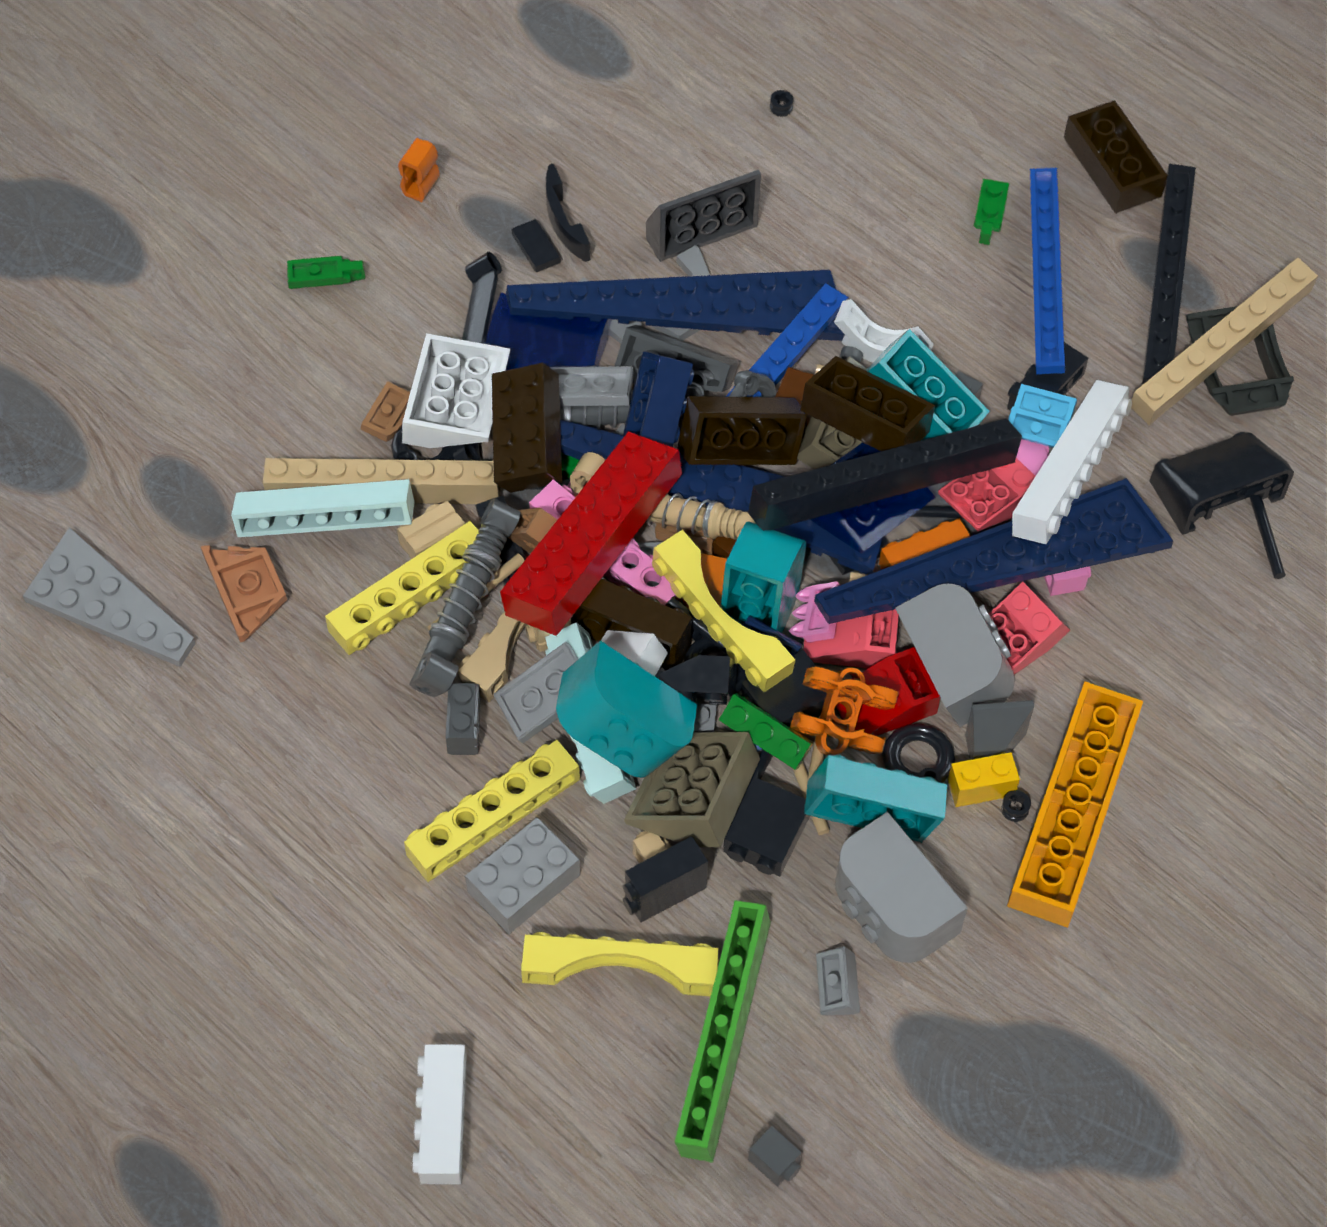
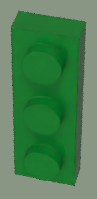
(766, 731)

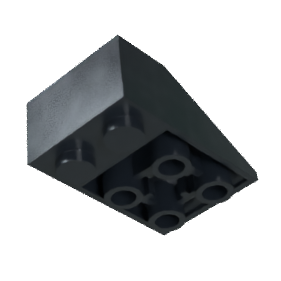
(703, 678)

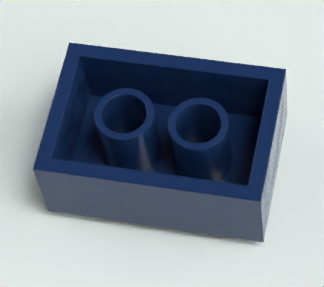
(659, 398)

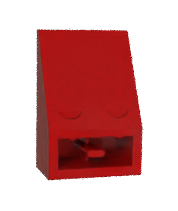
(915, 699)

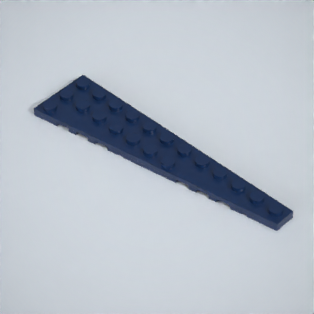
(1099, 529)

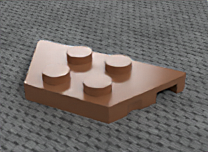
(246, 586)

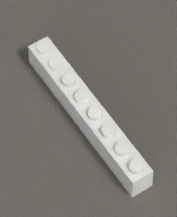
(1071, 462)

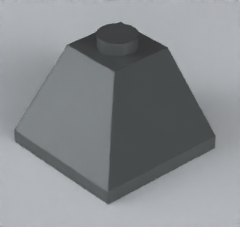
(997, 727)

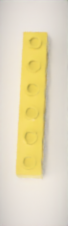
(393, 588)
(434, 859)

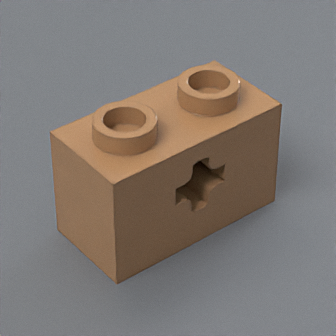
(532, 528)

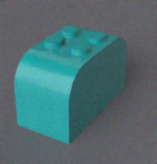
(919, 371)
(763, 576)
(623, 711)

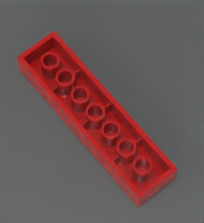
(591, 533)

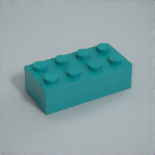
(863, 792)

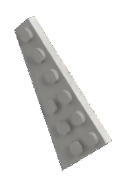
(97, 596)

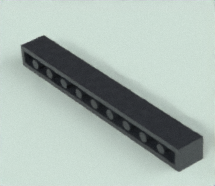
(883, 474)

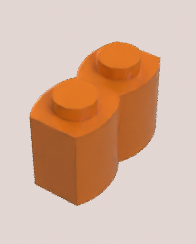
(419, 169)

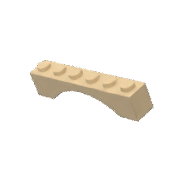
(491, 660)

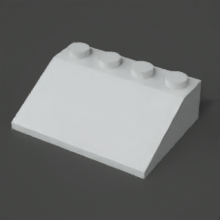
(452, 393)

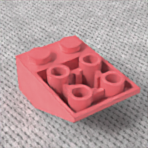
(988, 495)
(1027, 626)
(857, 641)

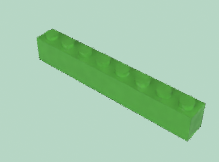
(723, 1032)

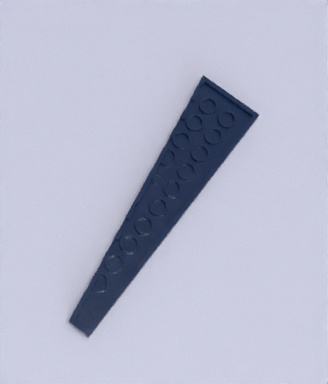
(706, 302)
(725, 484)

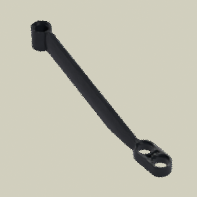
(484, 277)

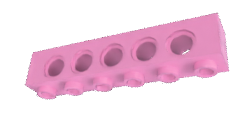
(557, 498)

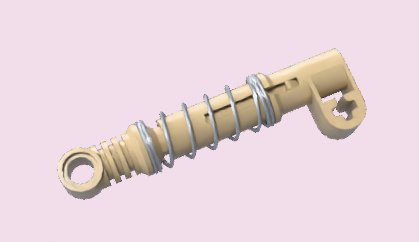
(675, 511)

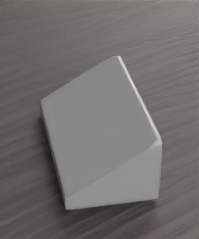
(837, 982)

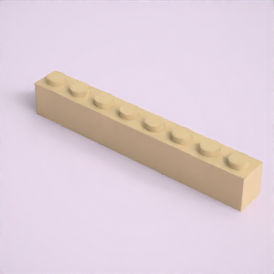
(1223, 341)
(429, 479)

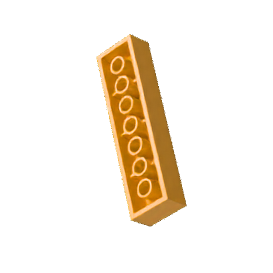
(1075, 805)

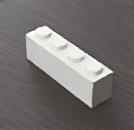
(441, 1114)

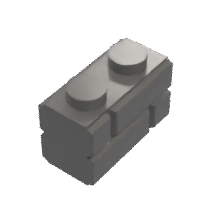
(463, 719)

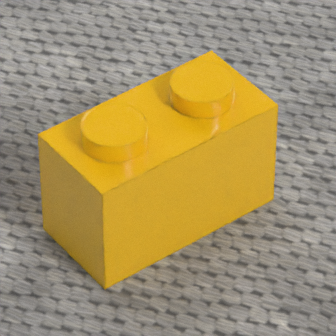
(983, 779)

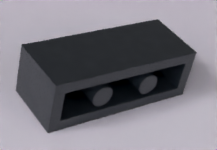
(1058, 383)

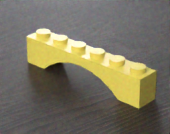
(760, 655)
(553, 958)

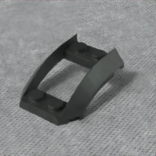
(1248, 396)

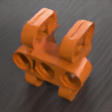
(829, 724)

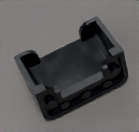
(1218, 477)

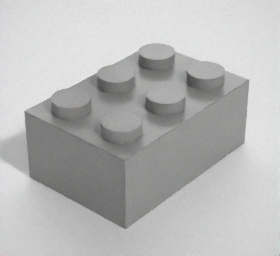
(522, 875)

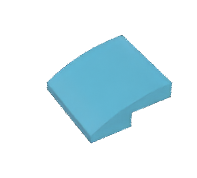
(1041, 414)

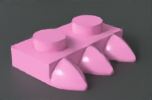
(814, 624)

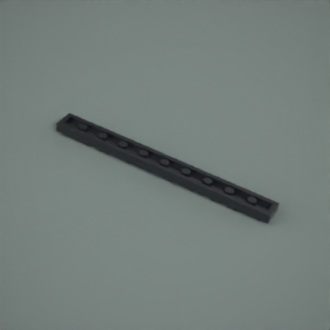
(1169, 269)

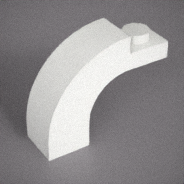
(866, 335)

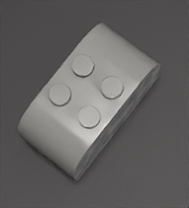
(959, 648)
(896, 893)

